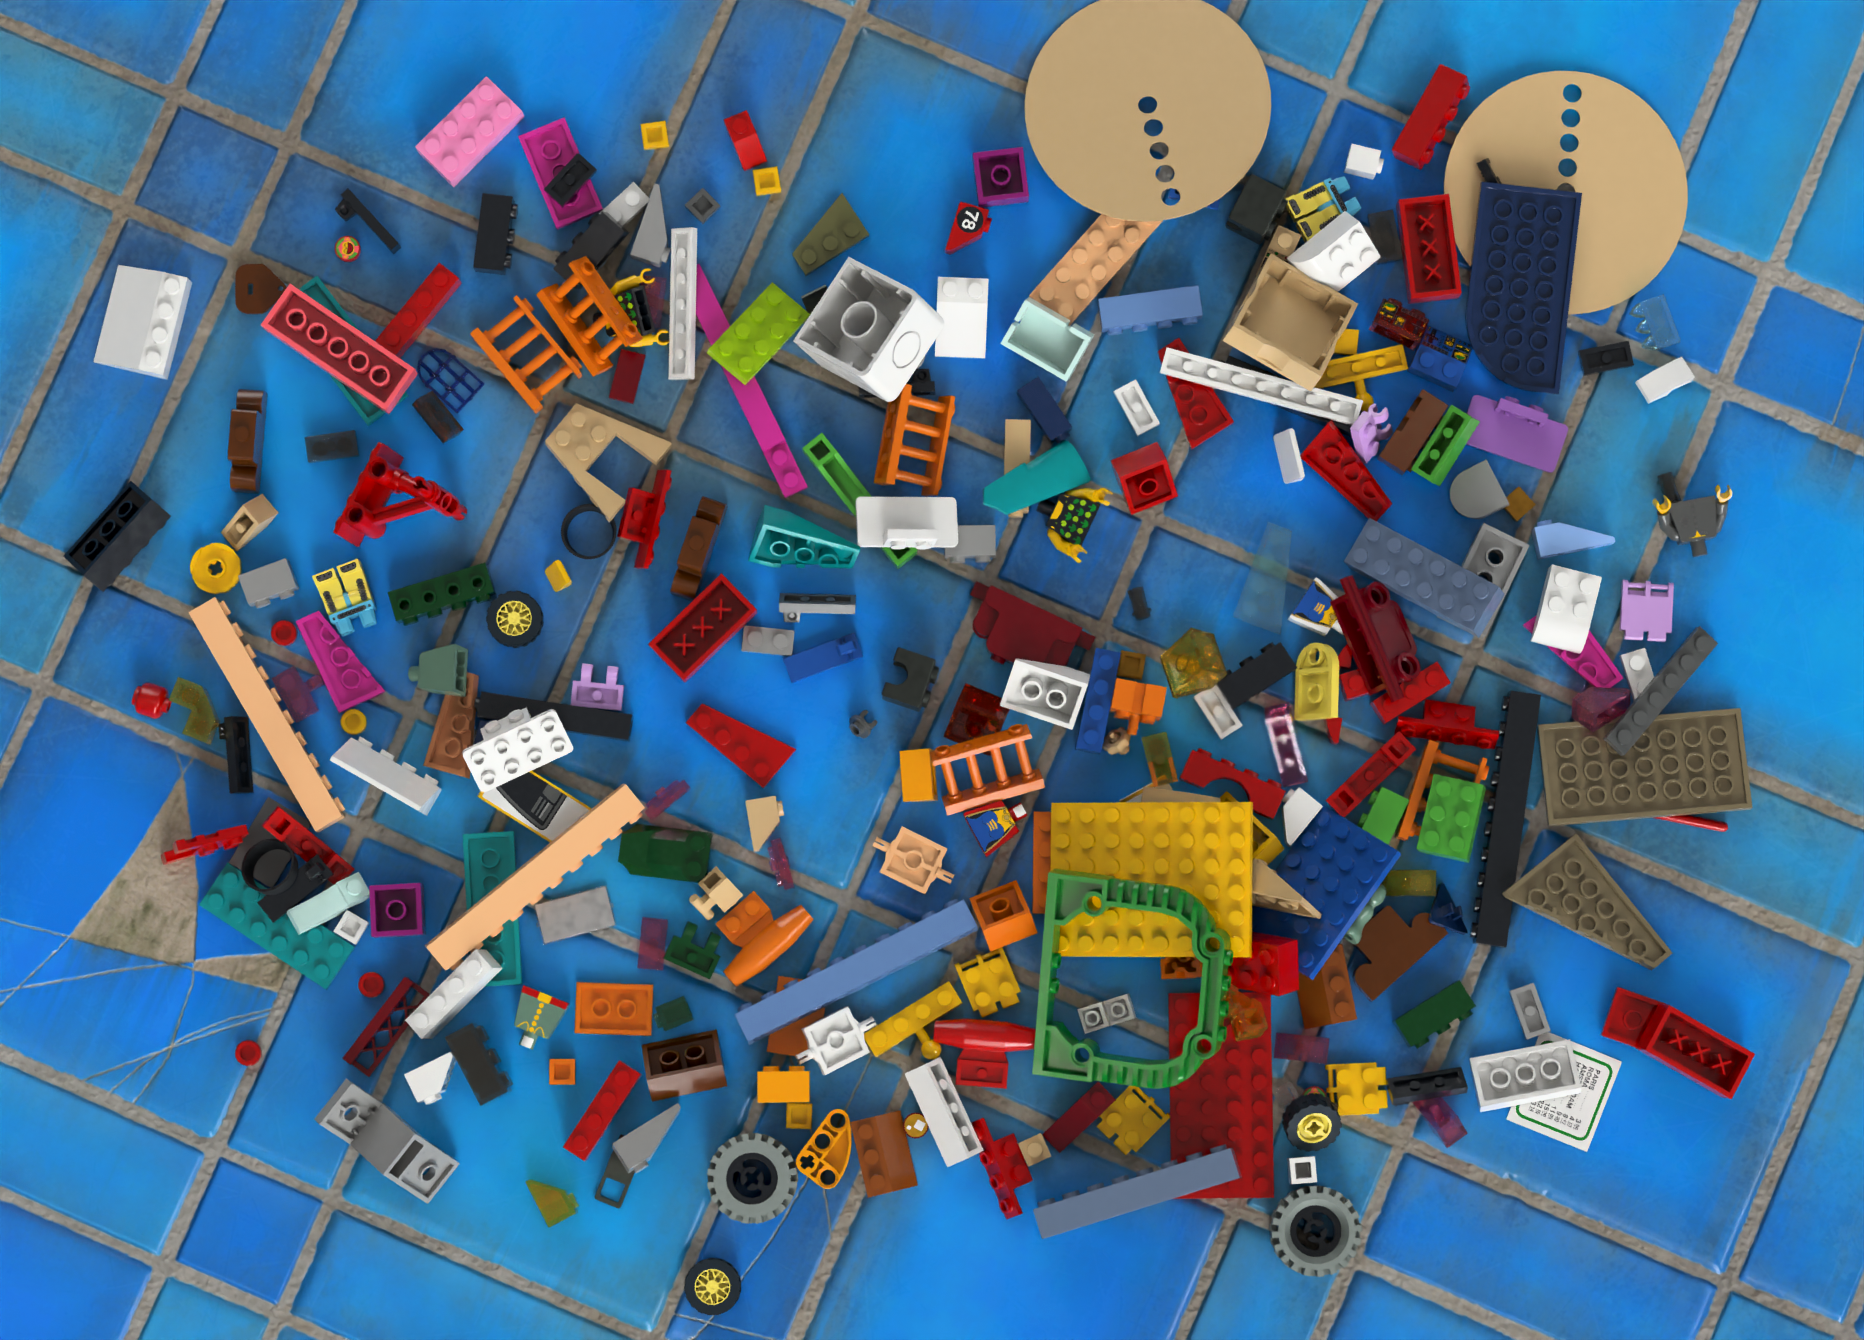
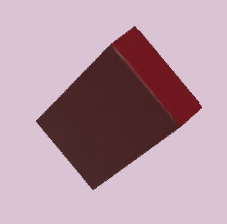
(627, 376)

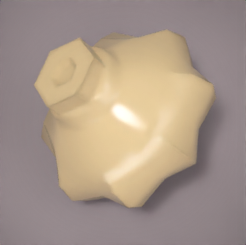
(1117, 741)

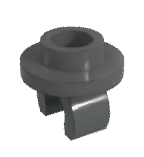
(859, 726)

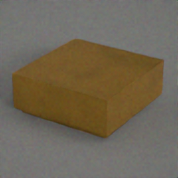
(1519, 504)
(1131, 665)

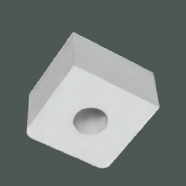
(870, 330)

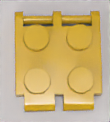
(989, 982)
(1357, 1088)
(1131, 1120)

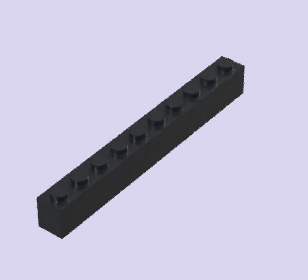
(1506, 818)

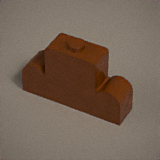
(247, 440)
(698, 548)
(1392, 949)

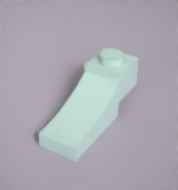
(329, 903)

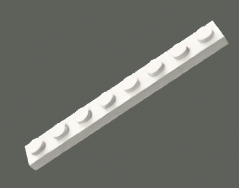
(1260, 386)

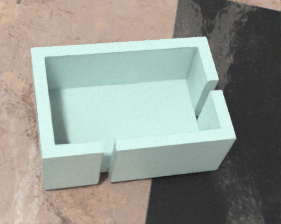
(1047, 339)

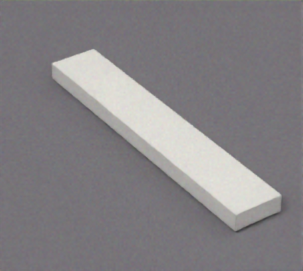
(682, 303)

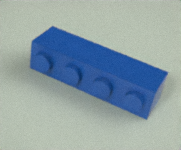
(1098, 701)

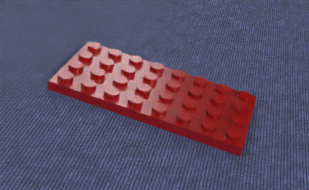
(1224, 1102)

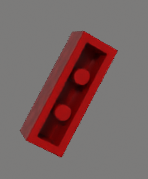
(1414, 691)

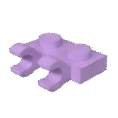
(1367, 432)
(597, 695)

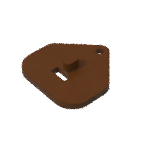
(265, 288)

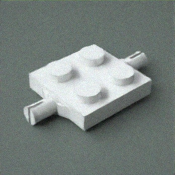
(835, 1040)

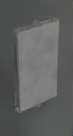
(575, 915)

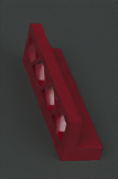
(378, 1022)

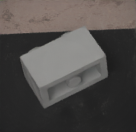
(973, 542)
(269, 583)

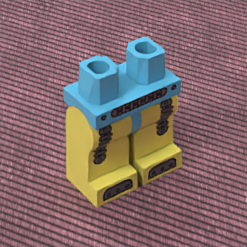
(1325, 201)
(346, 605)

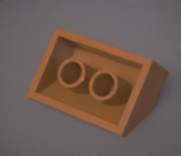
(1327, 996)
(884, 1153)

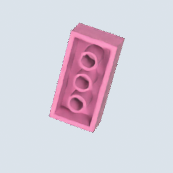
(469, 131)

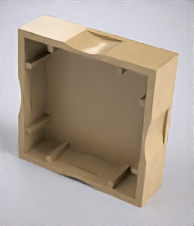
(1290, 322)

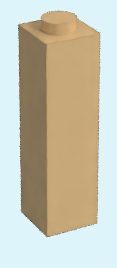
(1016, 450)

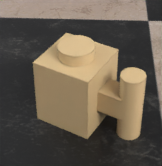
(718, 891)

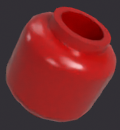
(151, 700)

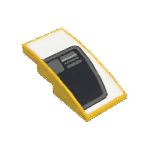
(536, 804)

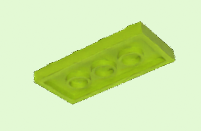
(758, 333)

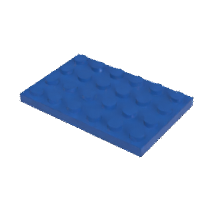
(1337, 873)

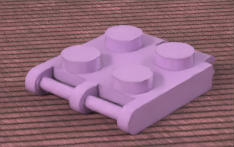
(1646, 611)

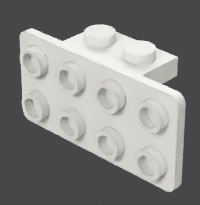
(906, 522)
(516, 747)

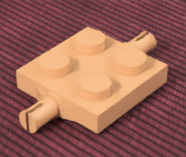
(913, 860)

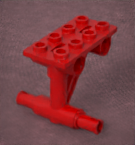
(366, 507)

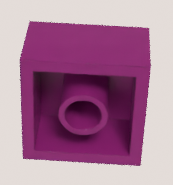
(1000, 177)
(397, 910)

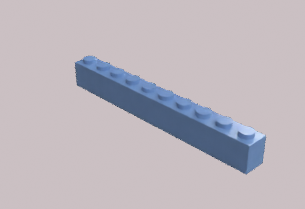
(856, 971)

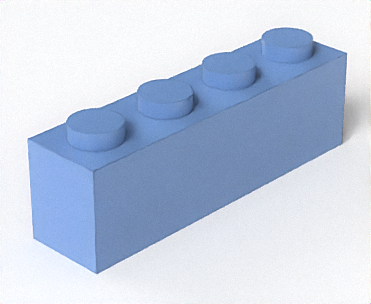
(1150, 309)

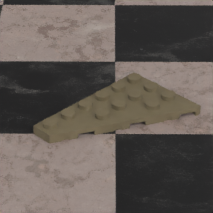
(1584, 898)

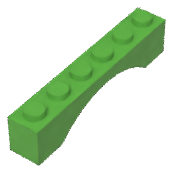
(847, 486)

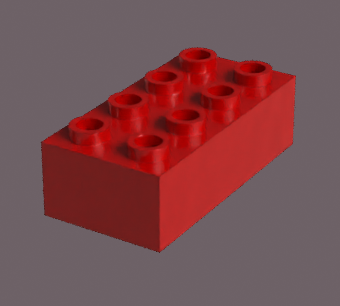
(1428, 248)
(703, 628)
(1695, 1051)

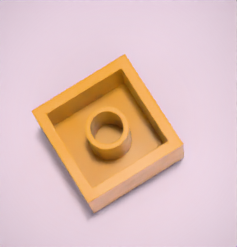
(783, 1086)

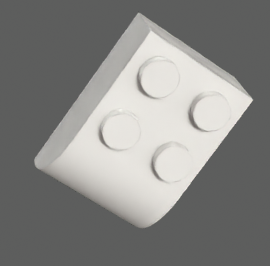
(1336, 253)
(1566, 609)

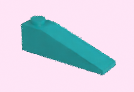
(790, 539)

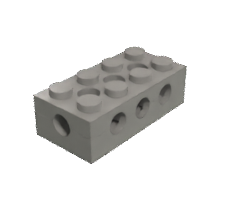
(1510, 552)

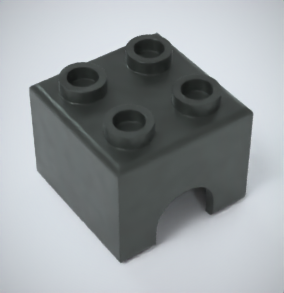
(1256, 210)
(914, 691)

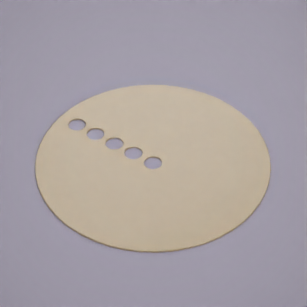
(1088, 117)
(1625, 170)

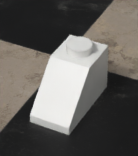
(1297, 813)

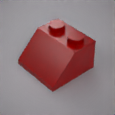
(1144, 478)

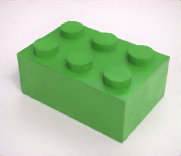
(1451, 818)

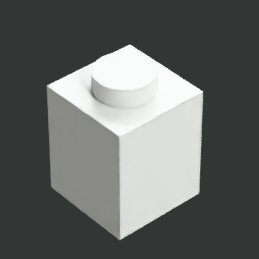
(1363, 161)
(1302, 1170)

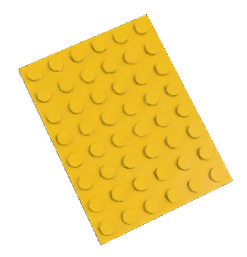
(1166, 843)

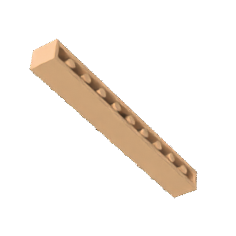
(267, 715)
(534, 877)

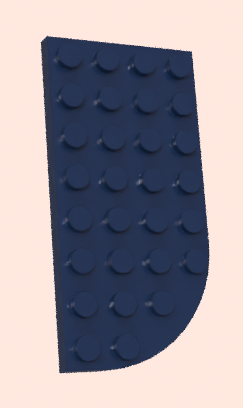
(1522, 283)

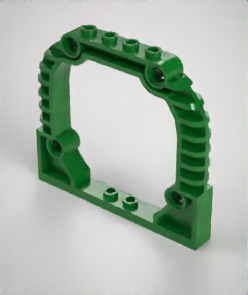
(1059, 1051)

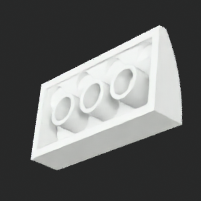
(1525, 1075)

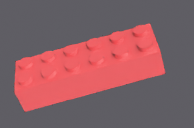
(339, 349)

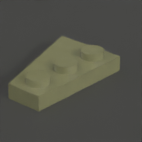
(830, 237)

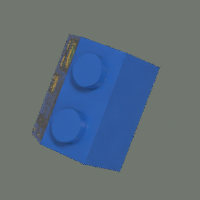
(1440, 358)

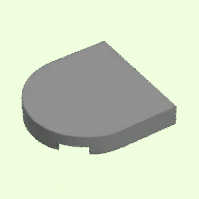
(1477, 492)

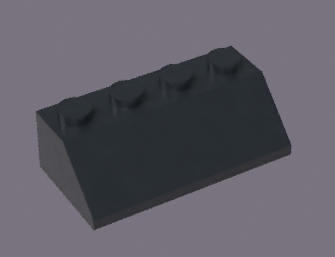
(117, 536)

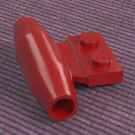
(983, 1046)

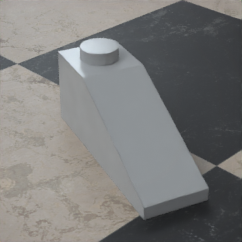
(652, 239)
(640, 1145)

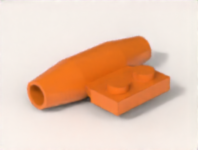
(759, 936)

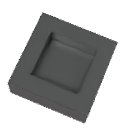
(702, 205)

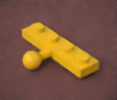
(1361, 367)
(912, 1021)

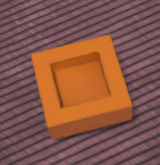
(562, 1071)

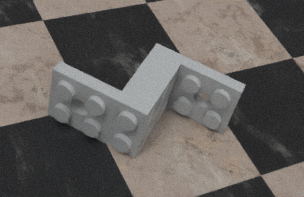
(386, 1141)

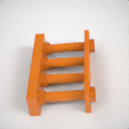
(574, 328)
(518, 377)
(892, 446)
(1423, 779)
(1004, 786)

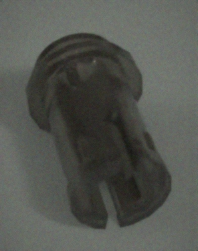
(1668, 487)
(1139, 604)

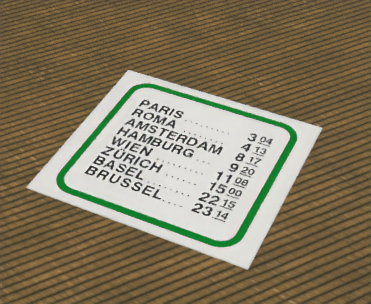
(1574, 1116)

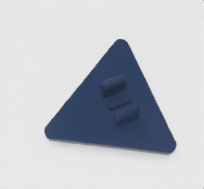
(1445, 913)

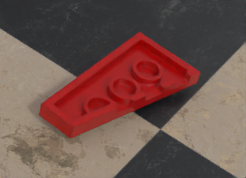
(1196, 404)
(1342, 468)
(744, 746)

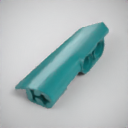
(1038, 480)

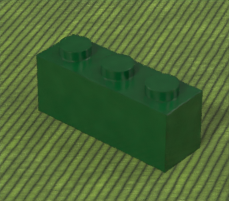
(1434, 1015)

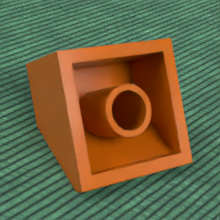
(1003, 915)

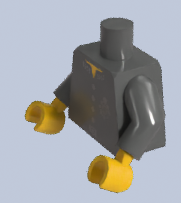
(1694, 519)

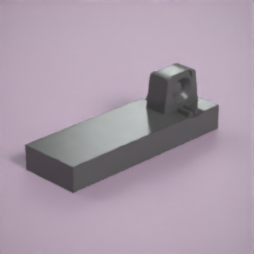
(795, 603)

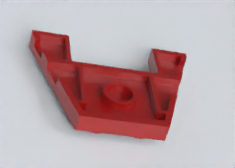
(205, 845)

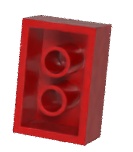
(1270, 969)

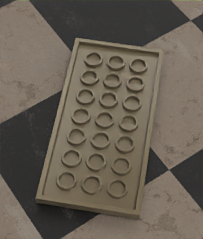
(1674, 769)

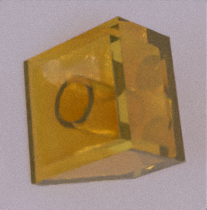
(1193, 663)

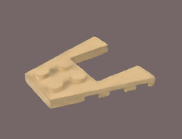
(584, 437)

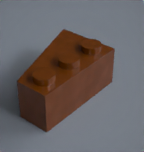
(1413, 433)

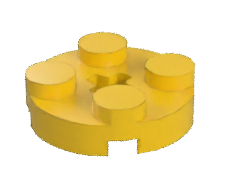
(211, 554)

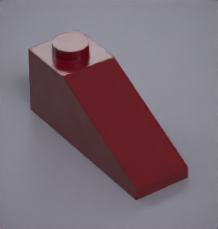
(1078, 1117)

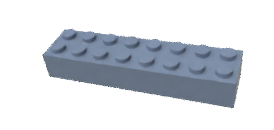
(1136, 1193)

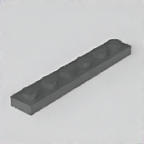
(1660, 691)

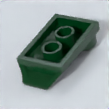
(666, 852)

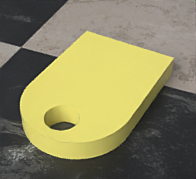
(1316, 683)

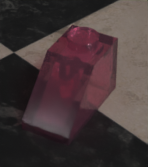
(1599, 706)
(1301, 1048)
(1441, 1120)

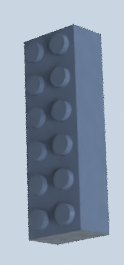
(1424, 577)

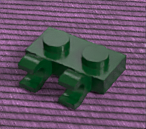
(691, 956)

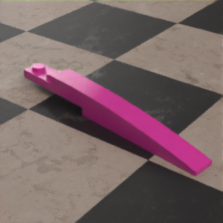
(750, 397)

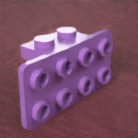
(1517, 432)

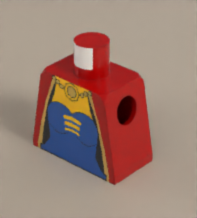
(994, 824)

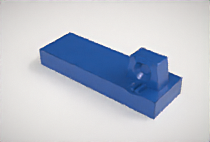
(823, 657)

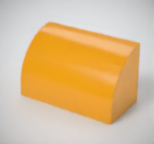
(918, 776)

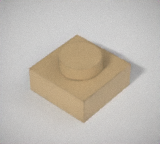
(1034, 1149)

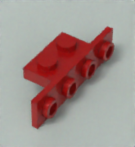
(642, 517)
(1448, 724)
(1004, 1167)

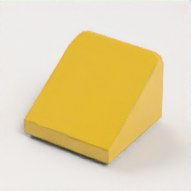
(558, 576)

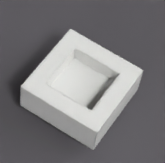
(351, 927)

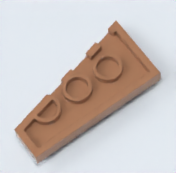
(454, 731)

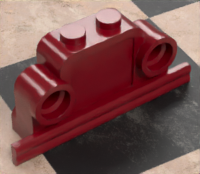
(1024, 630)
(1377, 637)

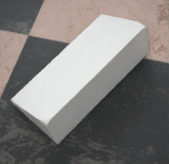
(1289, 456)

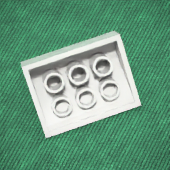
(143, 321)
(387, 775)

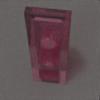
(1285, 744)

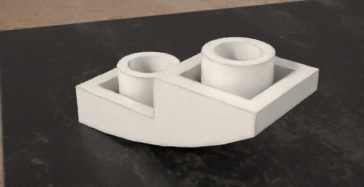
(1664, 380)
(1106, 1013)

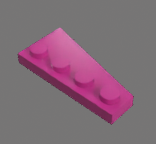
(1590, 664)
(339, 668)

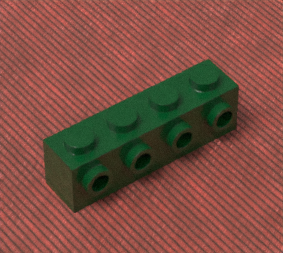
(442, 593)

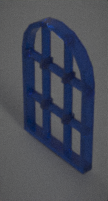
(458, 379)

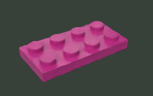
(548, 152)

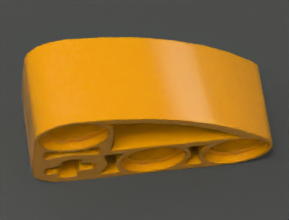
(833, 1157)

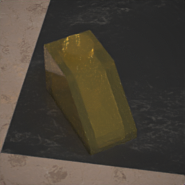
(1159, 759)
(1410, 883)
(553, 1201)

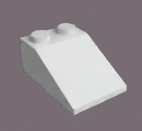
(964, 311)
(1045, 691)

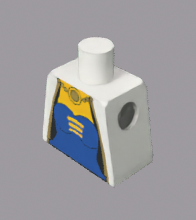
(1315, 610)

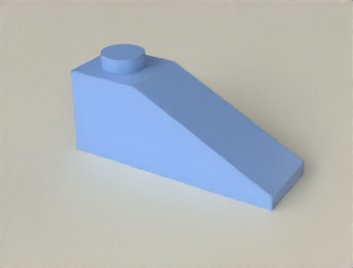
(1563, 539)

